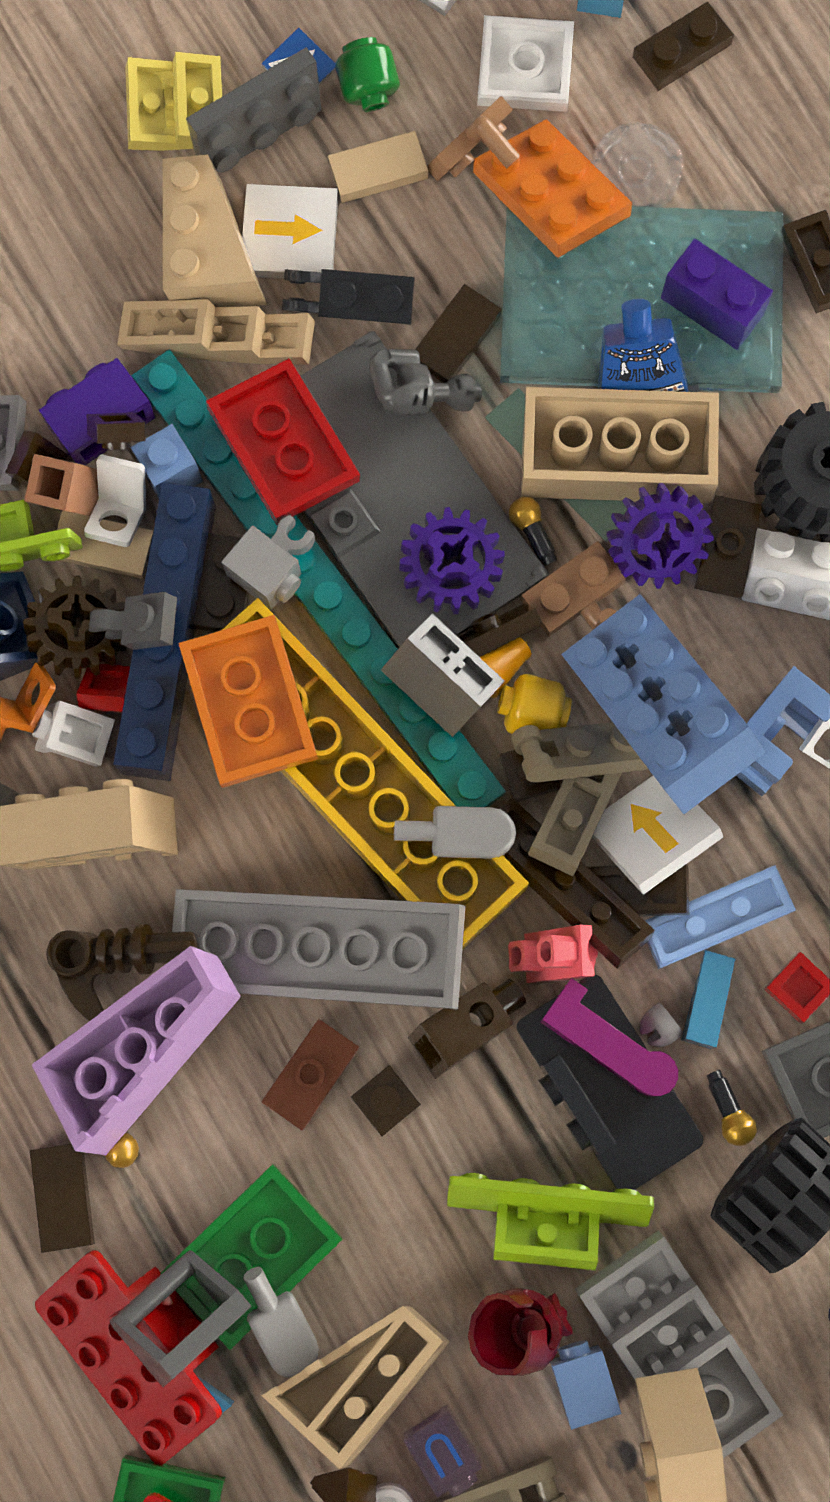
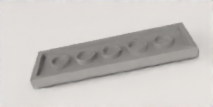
(330, 946)

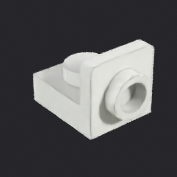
(73, 733)

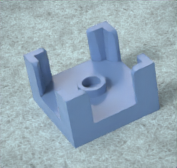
(793, 703)

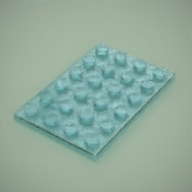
(561, 304)

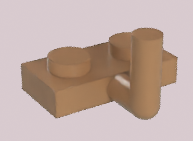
(484, 128)
(576, 590)

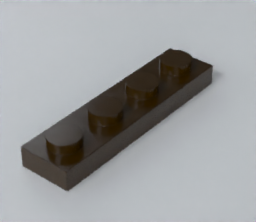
(578, 898)

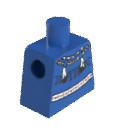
(641, 352)

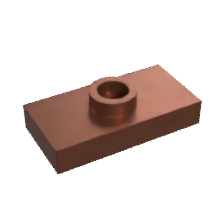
(310, 1074)

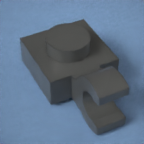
(143, 624)

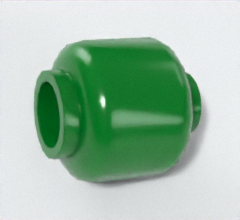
(367, 74)

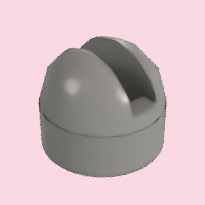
(664, 1026)

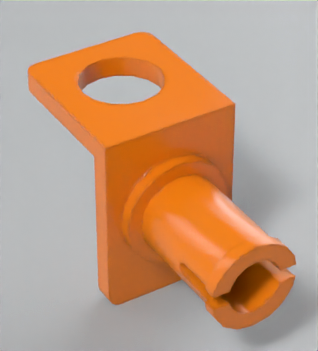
(21, 713)

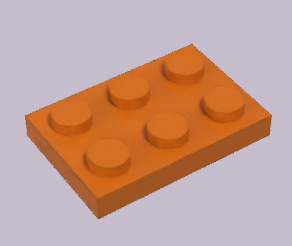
(554, 189)
(248, 701)

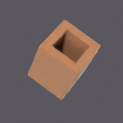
(62, 485)

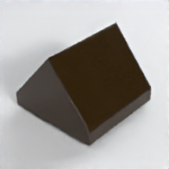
(345, 1486)

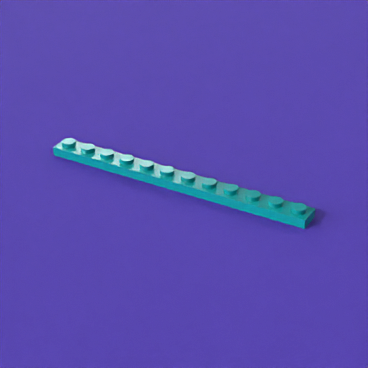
(321, 592)

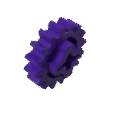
(646, 523)
(439, 546)

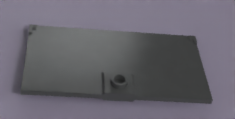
(405, 471)

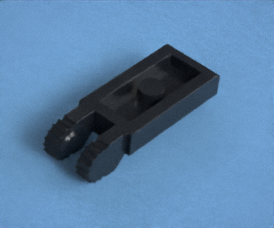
(355, 295)

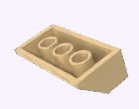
(618, 441)

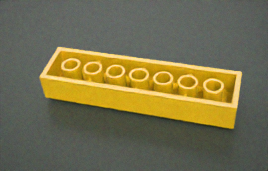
(370, 782)

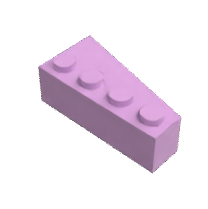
(133, 1048)

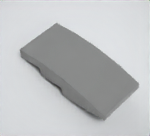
(667, 1325)

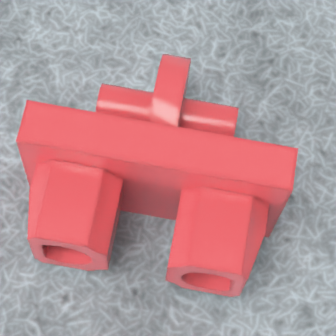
(554, 954)

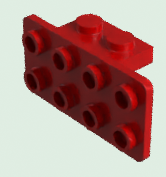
(80, 1314)

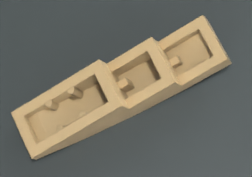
(216, 333)

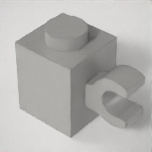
(266, 564)

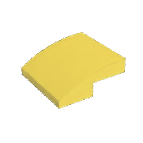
(164, 95)

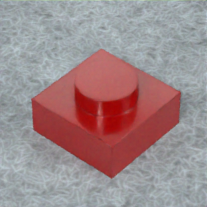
(105, 690)
(799, 987)

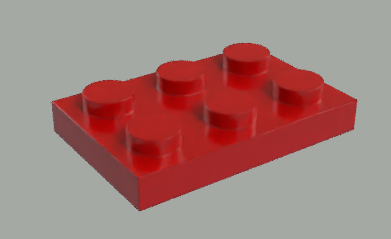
(283, 441)

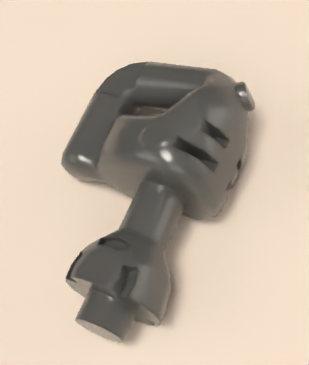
(415, 385)

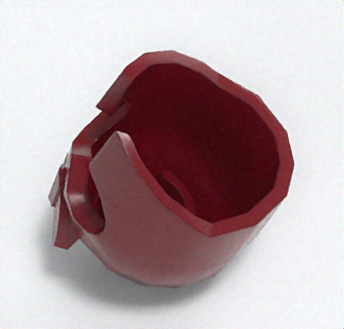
(517, 1331)

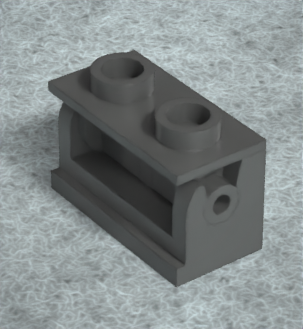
(442, 675)

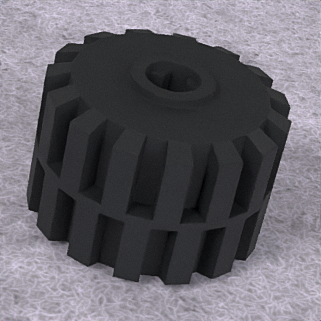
(795, 474)
(779, 1197)

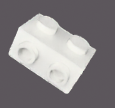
(789, 574)

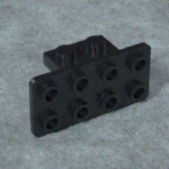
(626, 1130)

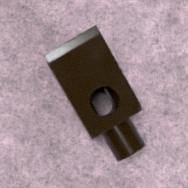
(452, 1035)

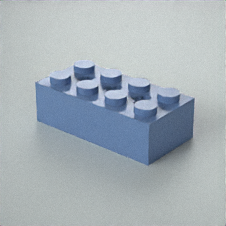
(664, 704)

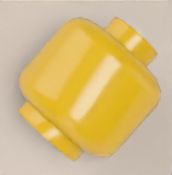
(534, 703)

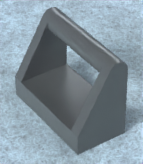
(166, 1367)

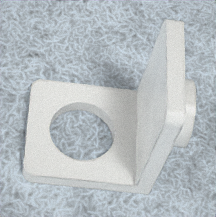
(120, 494)

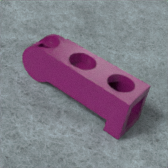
(645, 1071)

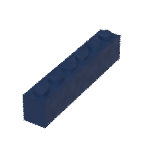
(158, 673)

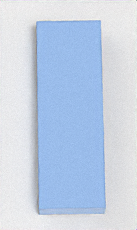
(720, 916)

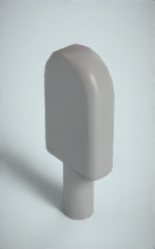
(462, 832)
(280, 1327)

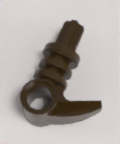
(106, 953)

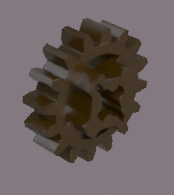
(54, 624)

